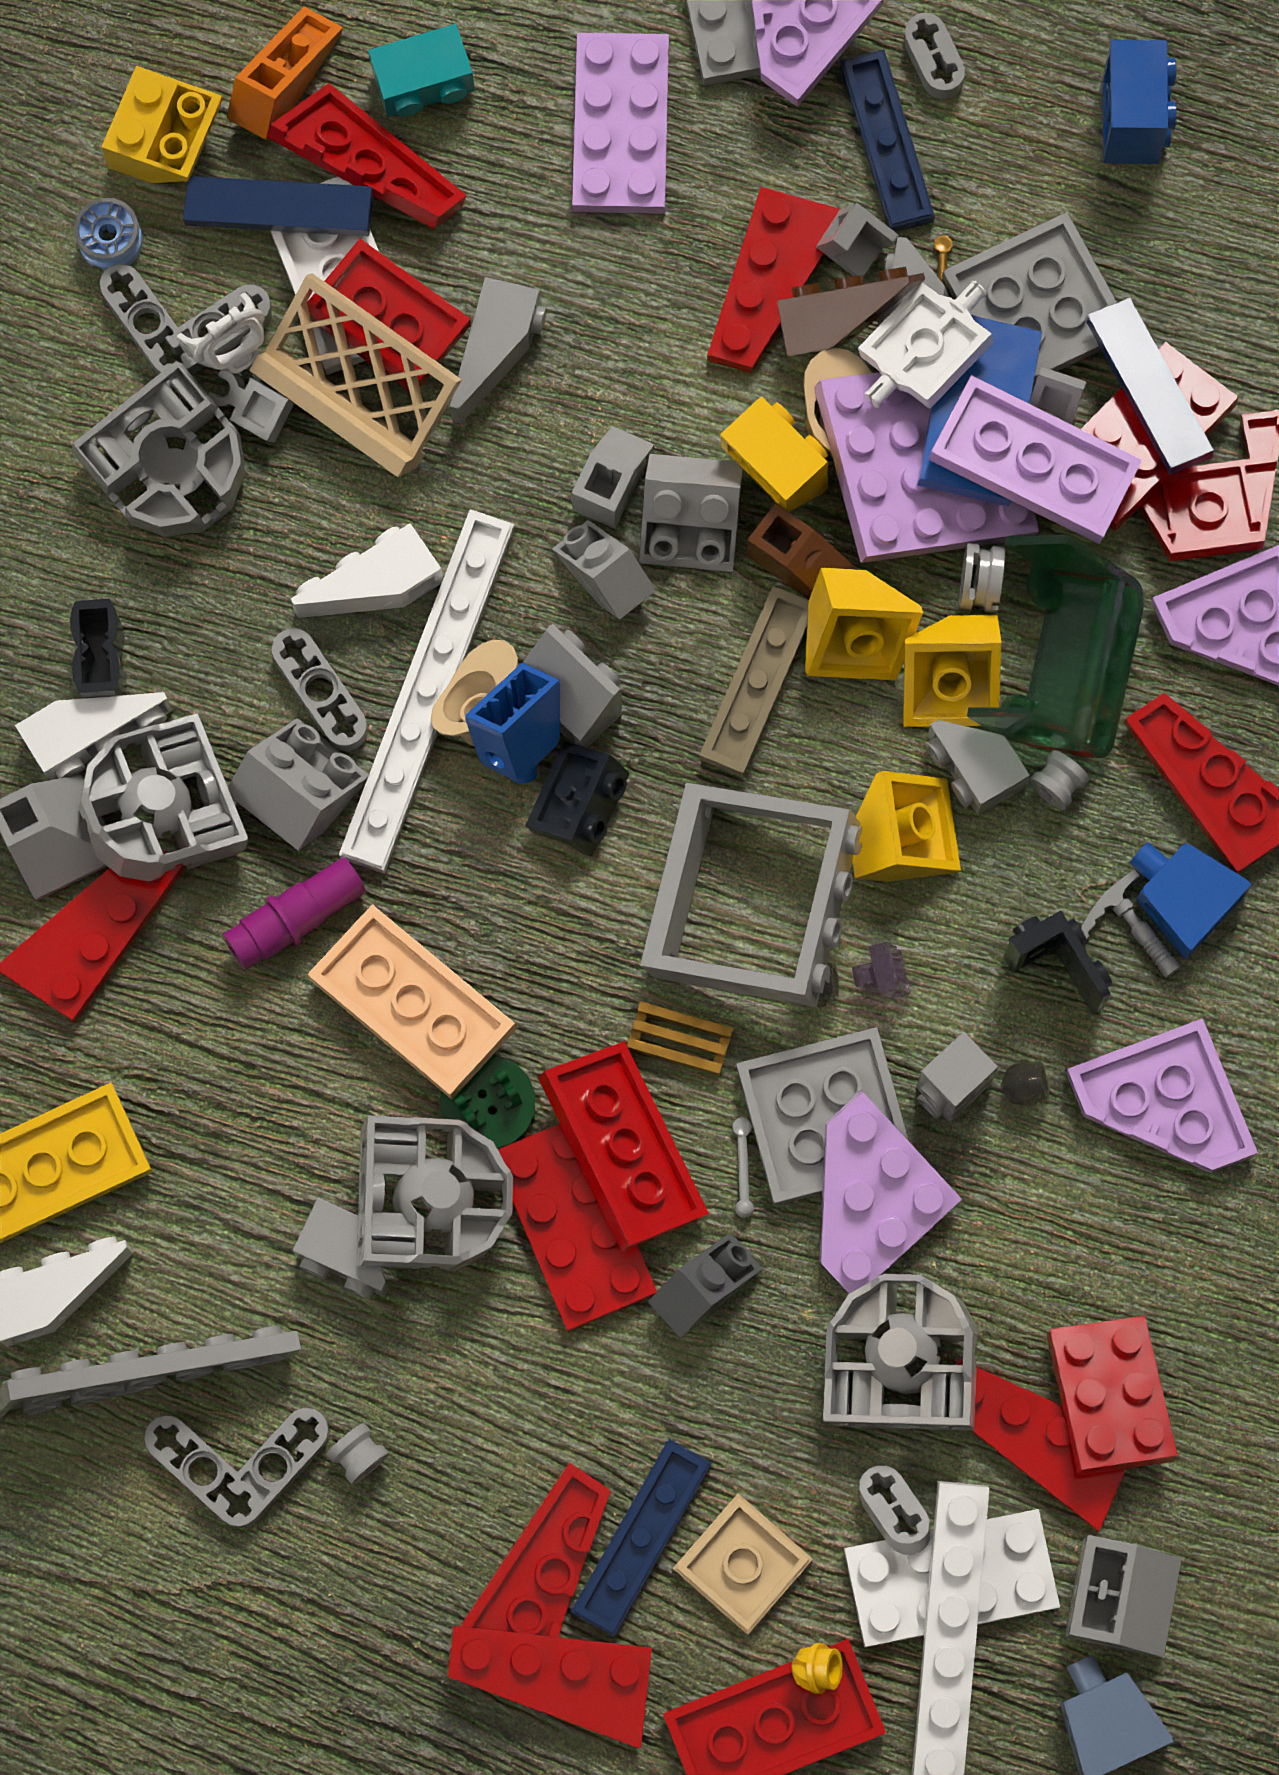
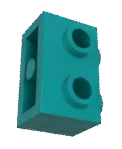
(422, 71)

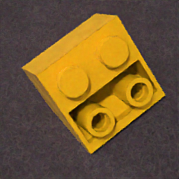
(159, 128)
(776, 455)

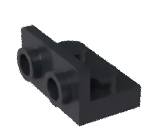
(578, 797)

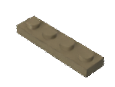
(756, 682)

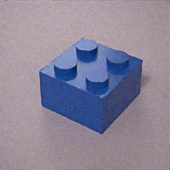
(1137, 101)

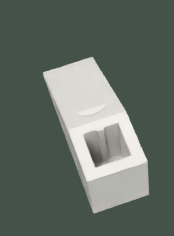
(380, 578)
(77, 729)
(46, 1296)

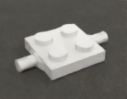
(925, 344)

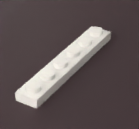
(950, 1629)

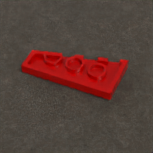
(362, 152)
(774, 258)
(1213, 783)
(86, 940)
(1036, 1442)
(545, 1562)
(568, 1678)

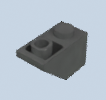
(704, 1284)

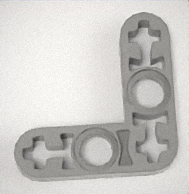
(190, 329)
(248, 1477)

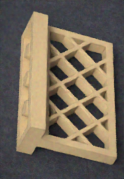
(346, 412)

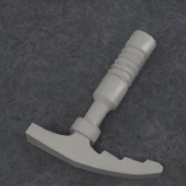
(1140, 929)

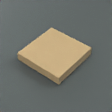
(742, 1564)

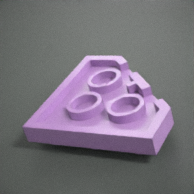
(804, 39)
(1229, 616)
(1167, 1097)
(874, 1194)

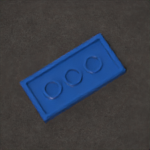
(1005, 365)

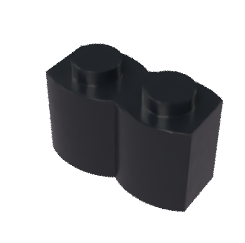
(100, 645)

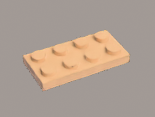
(412, 1001)

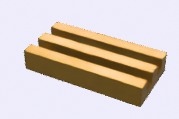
(640, 1026)

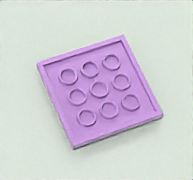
(878, 472)

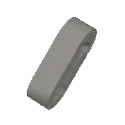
(943, 51)
(903, 1504)

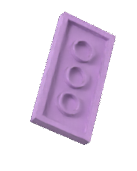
(620, 123)
(1035, 459)

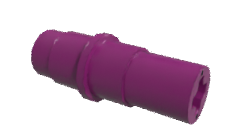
(293, 914)

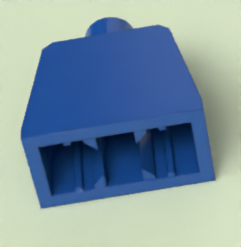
(517, 723)
(1187, 894)

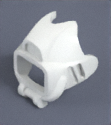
(242, 357)

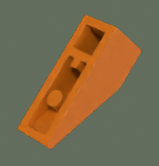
(281, 71)

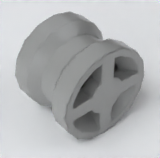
(1059, 780)
(357, 1453)

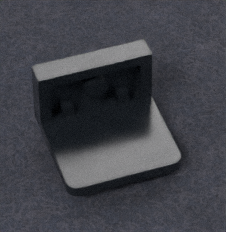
(1038, 938)

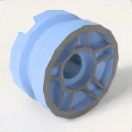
(117, 219)

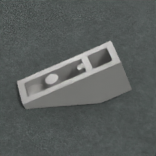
(497, 340)

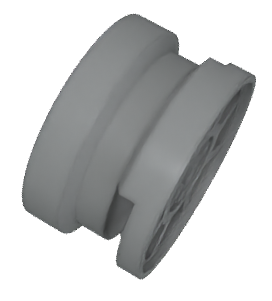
(987, 577)

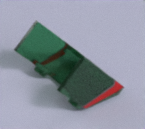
(1080, 653)

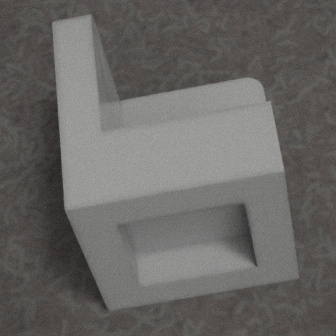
(855, 239)

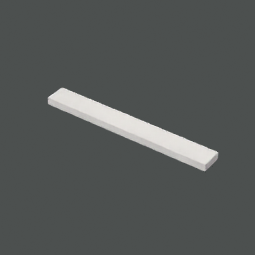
(437, 657)

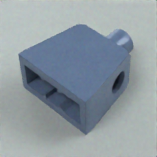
(1109, 1720)

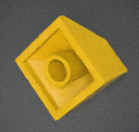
(857, 626)
(952, 669)
(906, 829)

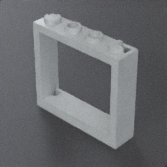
(680, 879)

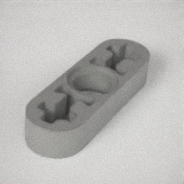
(311, 655)

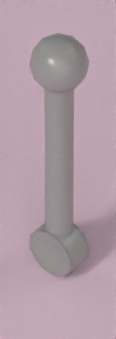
(741, 1129)

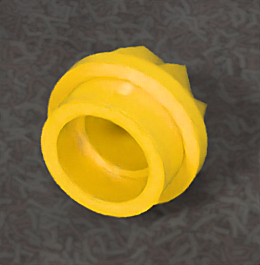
(817, 1668)

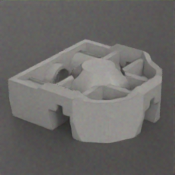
(161, 469)
(171, 754)
(445, 1185)
(893, 1342)

